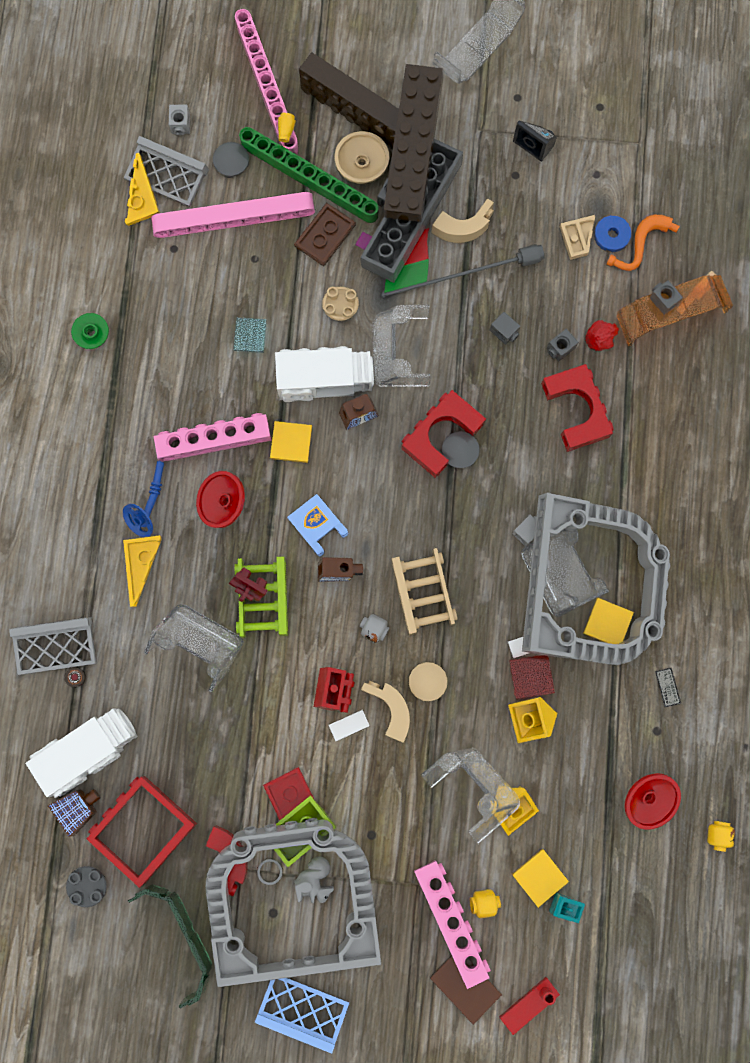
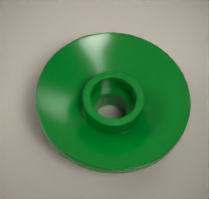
(85, 324)

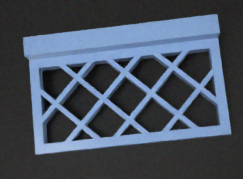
(294, 1030)

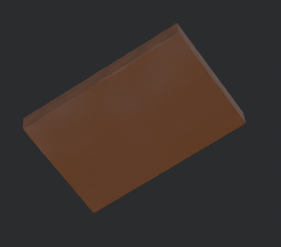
(325, 234)
(471, 1001)

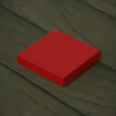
(287, 792)

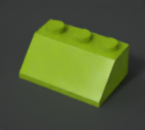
(307, 809)

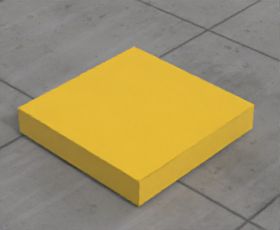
(291, 442)
(608, 622)
(540, 878)

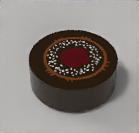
(75, 677)

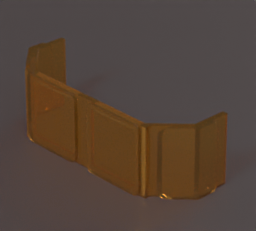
(698, 297)

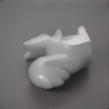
(309, 881)

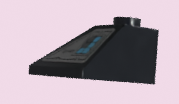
(534, 139)

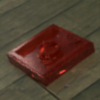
(531, 676)

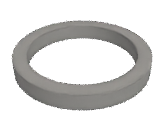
(259, 876)

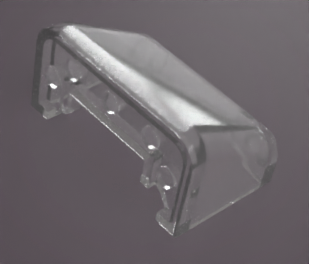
(566, 576)

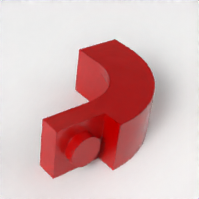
(218, 841)

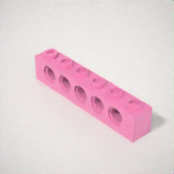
(204, 445)
(470, 975)

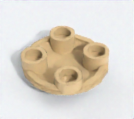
(340, 303)
(428, 681)

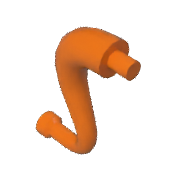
(650, 223)

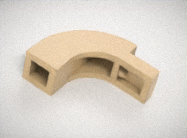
(466, 230)
(400, 716)

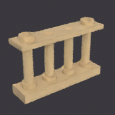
(410, 604)

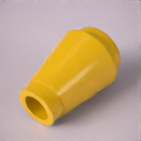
(285, 126)

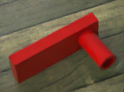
(529, 1005)

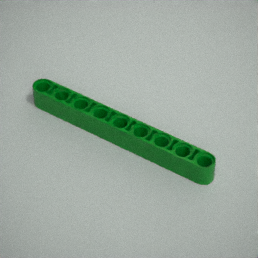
(313, 182)

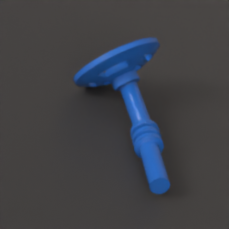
(141, 516)

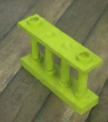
(279, 606)

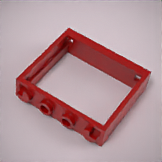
(110, 814)

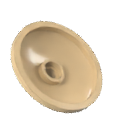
(359, 148)

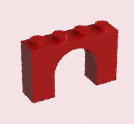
(579, 382)
(451, 409)

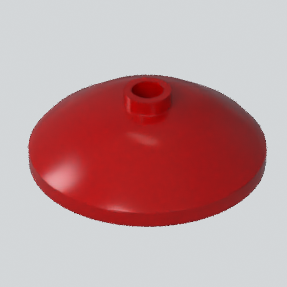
(220, 499)
(652, 801)

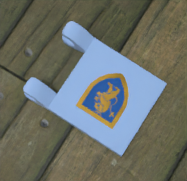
(315, 521)

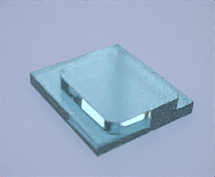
(250, 335)

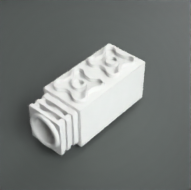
(322, 373)
(82, 752)

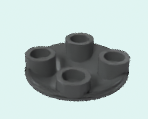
(230, 159)
(460, 449)
(86, 886)

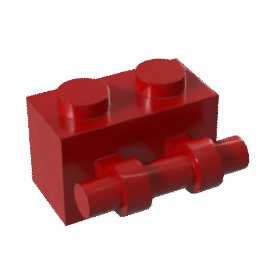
(330, 689)

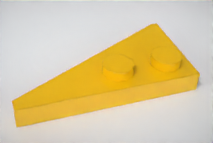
(142, 200)
(139, 560)

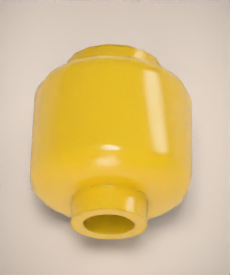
(721, 835)
(485, 903)

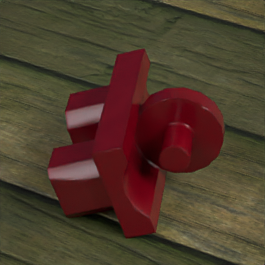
(248, 588)

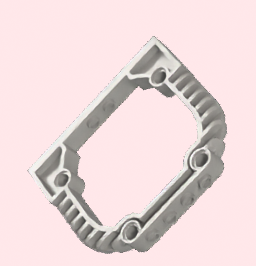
(541, 631)
(237, 964)

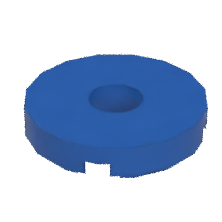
(615, 224)

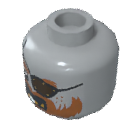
(374, 628)

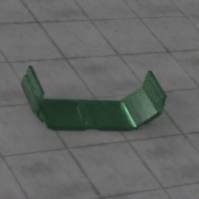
(192, 938)

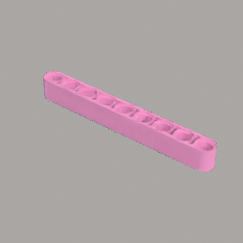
(262, 74)
(233, 214)

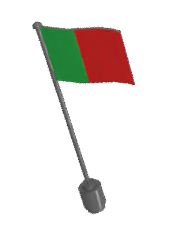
(415, 270)

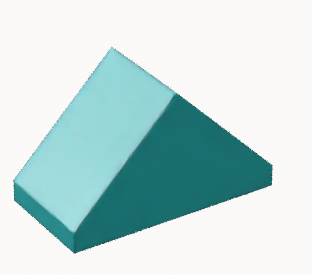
(566, 908)

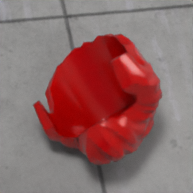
(601, 335)

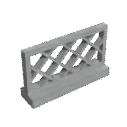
(176, 159)
(46, 630)

